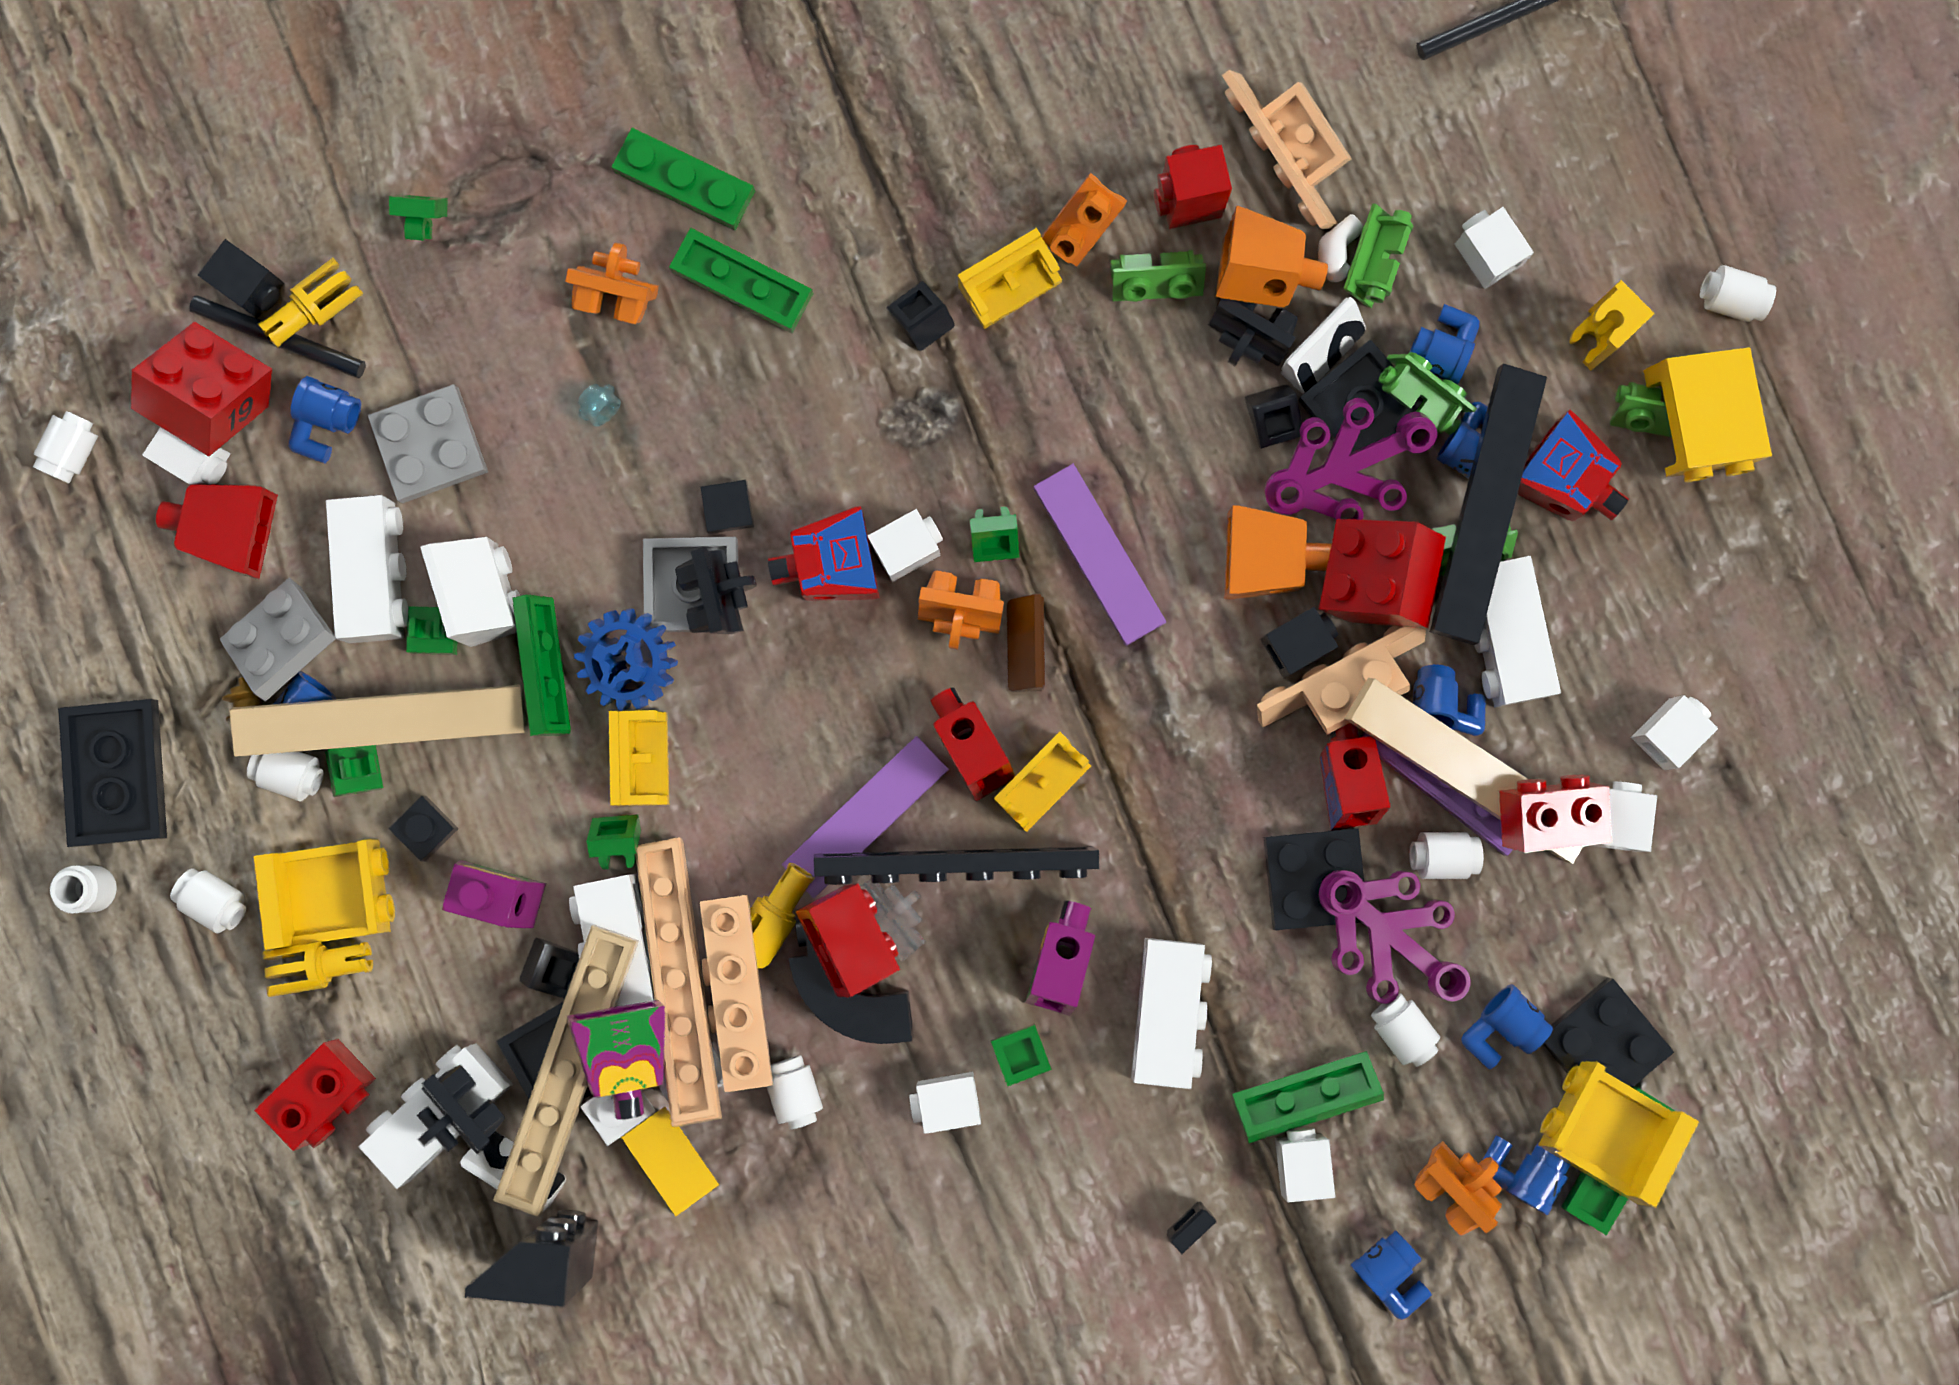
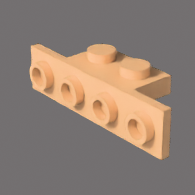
(1298, 140)
(1334, 688)
(736, 993)

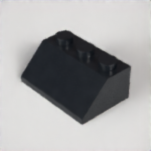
(544, 1266)

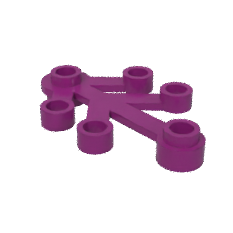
(1343, 466)
(1386, 932)

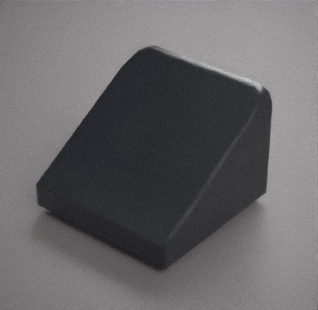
(921, 316)
(1274, 415)
(549, 968)

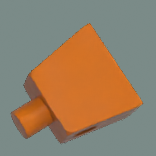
(1265, 261)
(1268, 553)

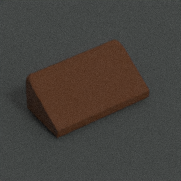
(1026, 643)

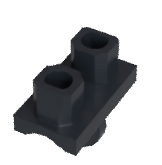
(1252, 334)
(720, 590)
(444, 1094)

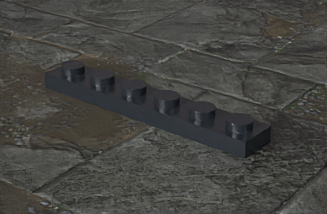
(935, 864)

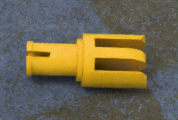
(306, 308)
(773, 915)
(319, 965)

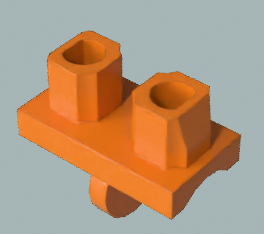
(1083, 220)
(592, 283)
(960, 613)
(1466, 1183)

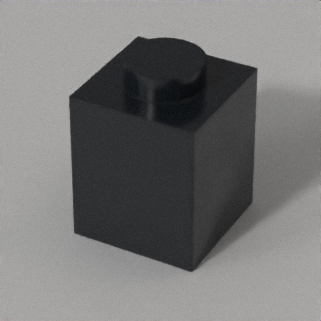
(242, 279)
(1300, 641)

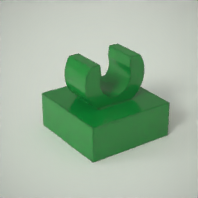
(418, 213)
(994, 536)
(427, 633)
(353, 770)
(614, 837)
(1021, 1055)

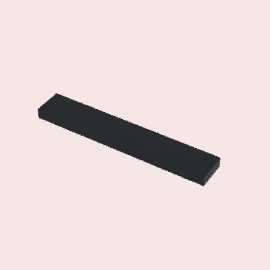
(1488, 504)

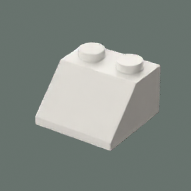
(472, 589)

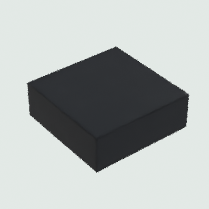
(727, 506)
(1190, 1227)

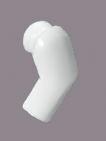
(1333, 247)

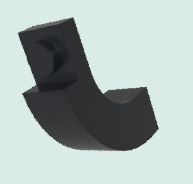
(862, 1017)

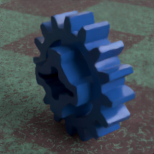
(607, 666)

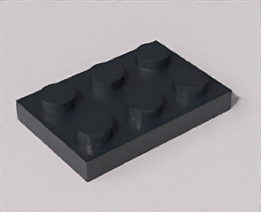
(112, 773)

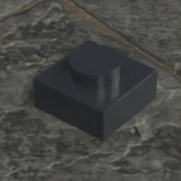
(423, 828)

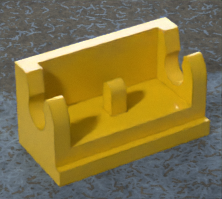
(1009, 278)
(1612, 322)
(638, 758)
(1042, 782)
(670, 1161)

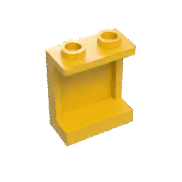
(1712, 412)
(323, 894)
(1616, 1134)

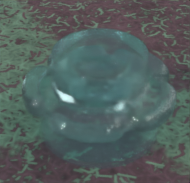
(598, 404)

